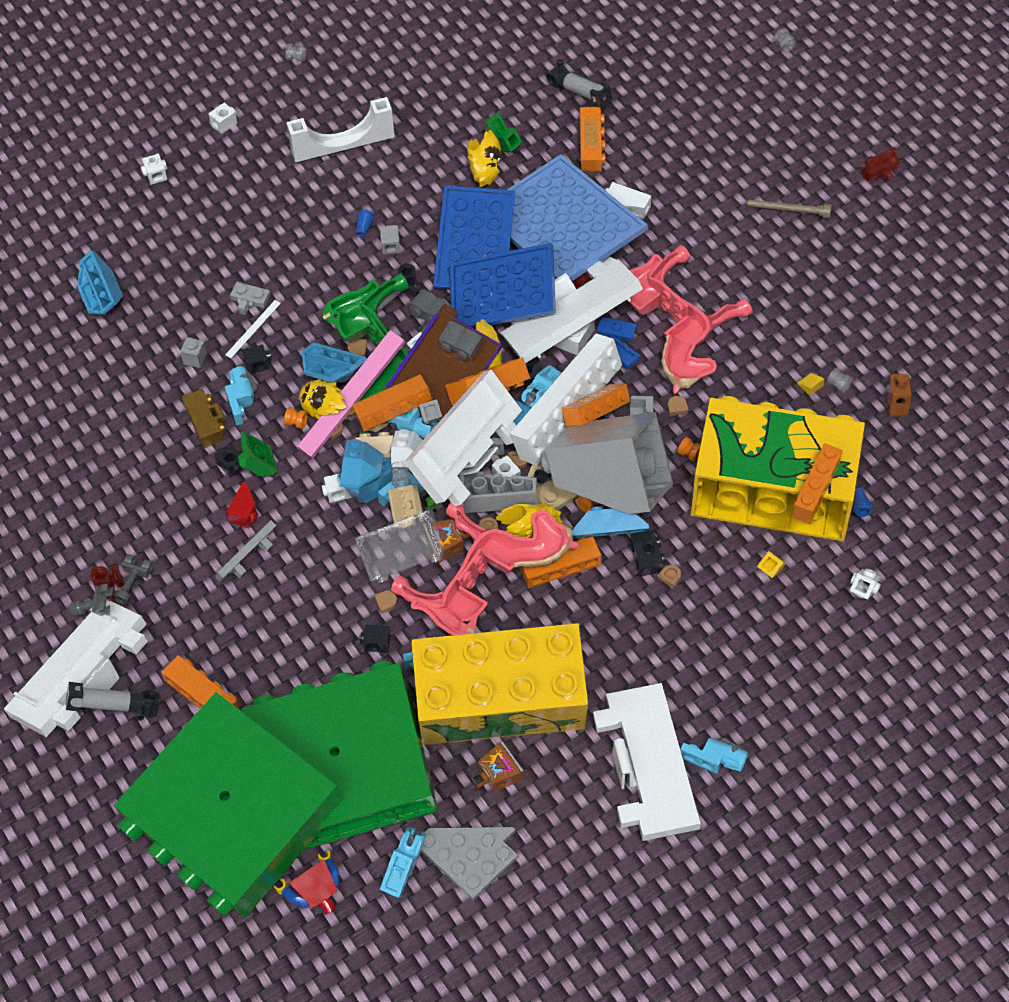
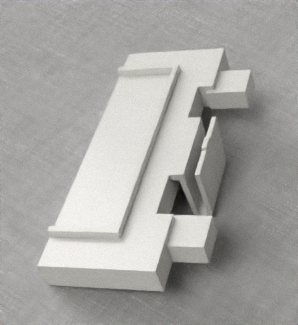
(574, 309)
(463, 439)
(80, 660)
(650, 762)

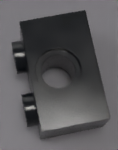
(647, 563)

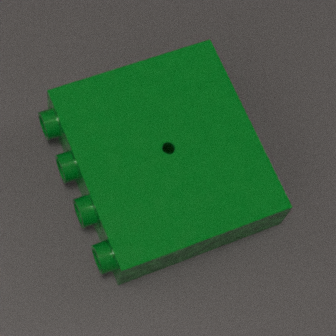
(360, 738)
(227, 806)

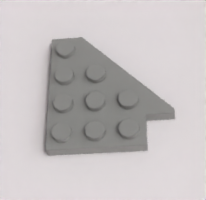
(470, 855)

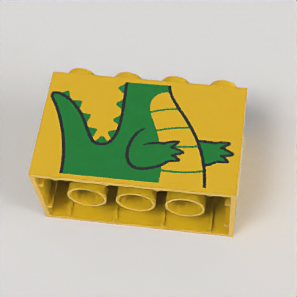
(759, 460)
(500, 684)

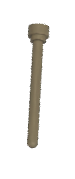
(822, 210)

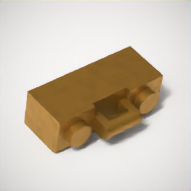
(200, 409)

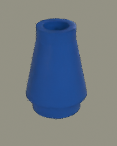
(364, 221)
(861, 503)

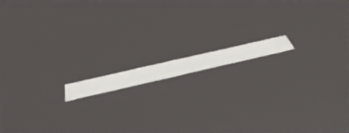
(252, 329)

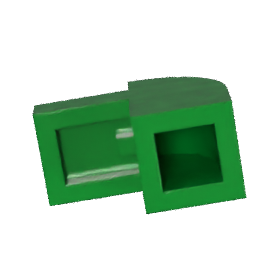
(508, 137)

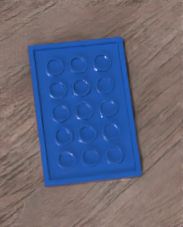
(472, 226)
(504, 286)

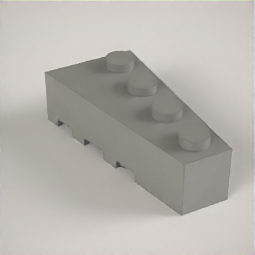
(498, 491)

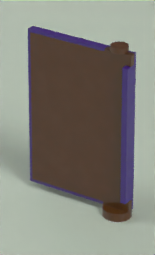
(440, 366)

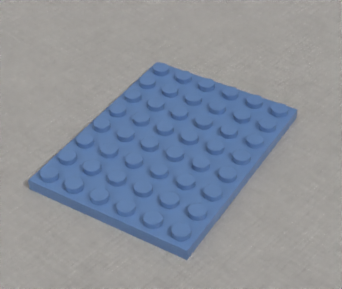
(573, 214)

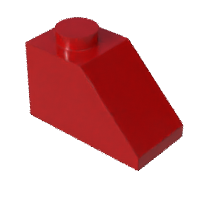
(242, 508)

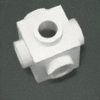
(153, 165)
(859, 586)

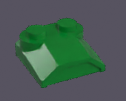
(256, 456)

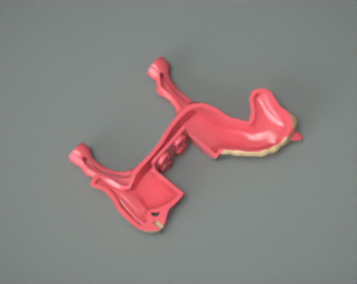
(692, 323)
(498, 548)

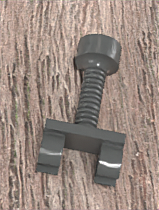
(128, 565)
(97, 604)

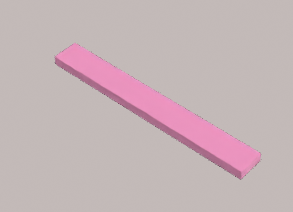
(353, 393)

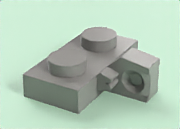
(249, 296)

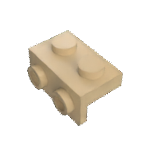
(381, 442)
(404, 502)

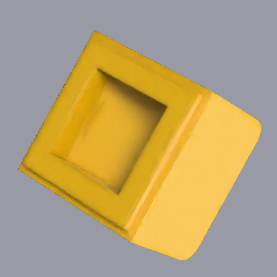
(811, 383)
(771, 564)

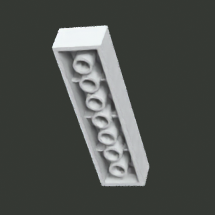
(583, 376)

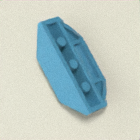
(97, 285)
(330, 363)
(360, 464)
(370, 490)
(608, 522)

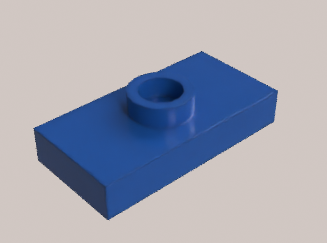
(619, 329)
(627, 355)

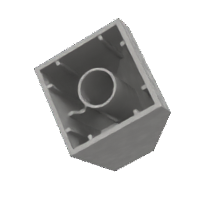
(612, 462)

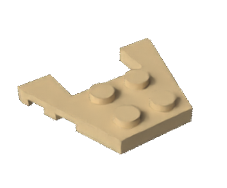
(551, 494)

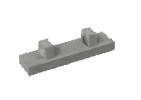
(234, 565)

